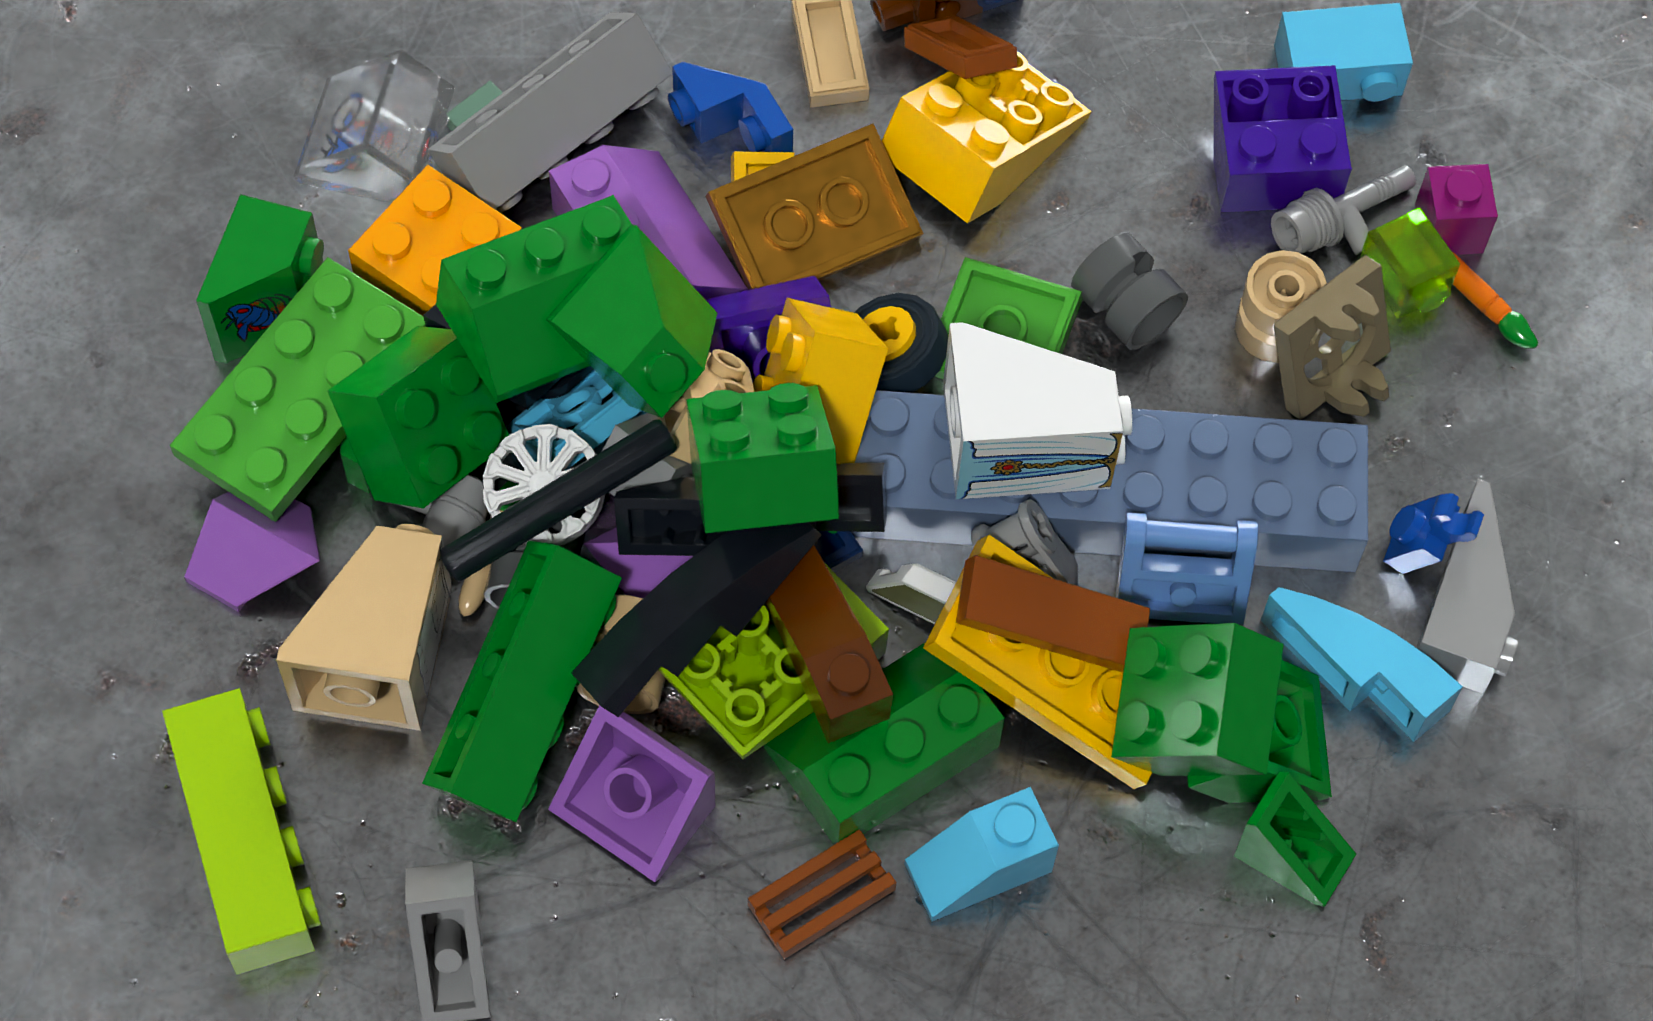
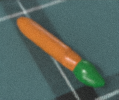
(1478, 292)

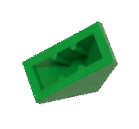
(1295, 842)

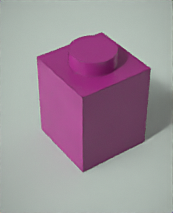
(1460, 205)

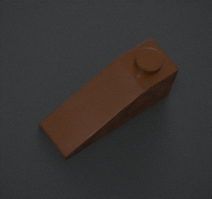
(829, 650)

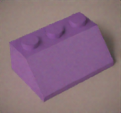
(653, 203)

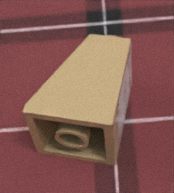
(373, 633)

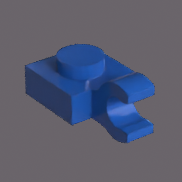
(1425, 529)

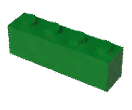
(522, 680)

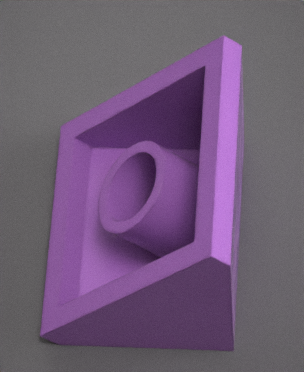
(634, 793)

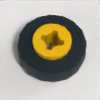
(913, 339)

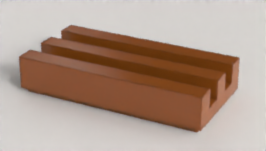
(867, 863)

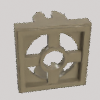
(1336, 310)

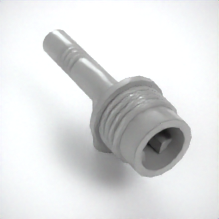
(1322, 220)

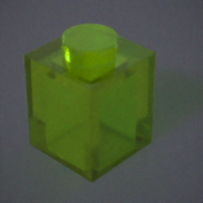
(1414, 263)

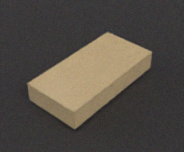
(830, 52)

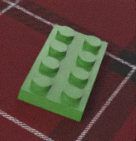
(273, 413)

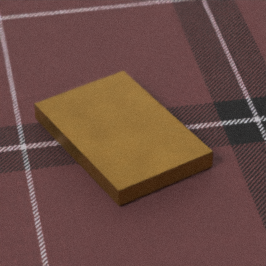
(815, 212)

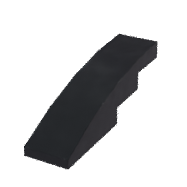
(669, 521)
(677, 618)

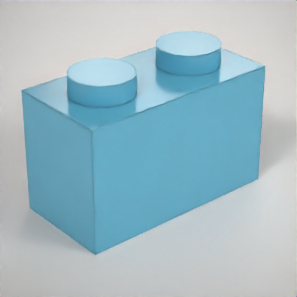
(1361, 41)

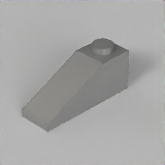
(1473, 605)

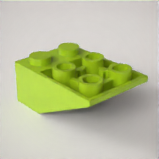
(749, 682)

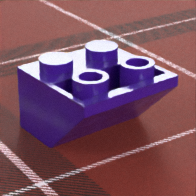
(1278, 136)

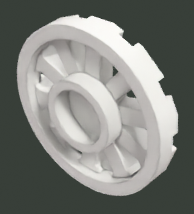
(538, 475)

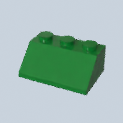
(509, 286)
(933, 733)

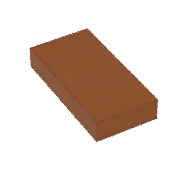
(960, 46)

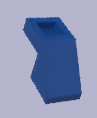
(722, 102)

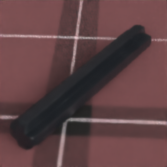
(558, 500)

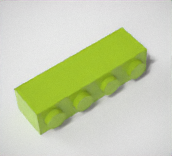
(239, 831)

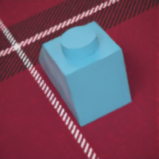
(983, 855)

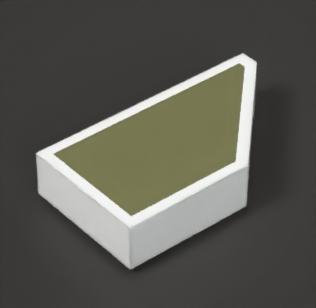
(913, 589)

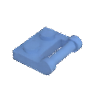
(1187, 585)

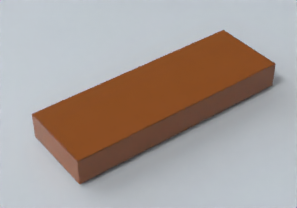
(1047, 613)

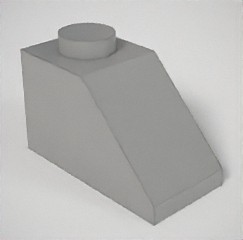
(447, 942)

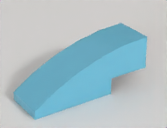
(1362, 660)

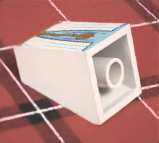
(1029, 418)

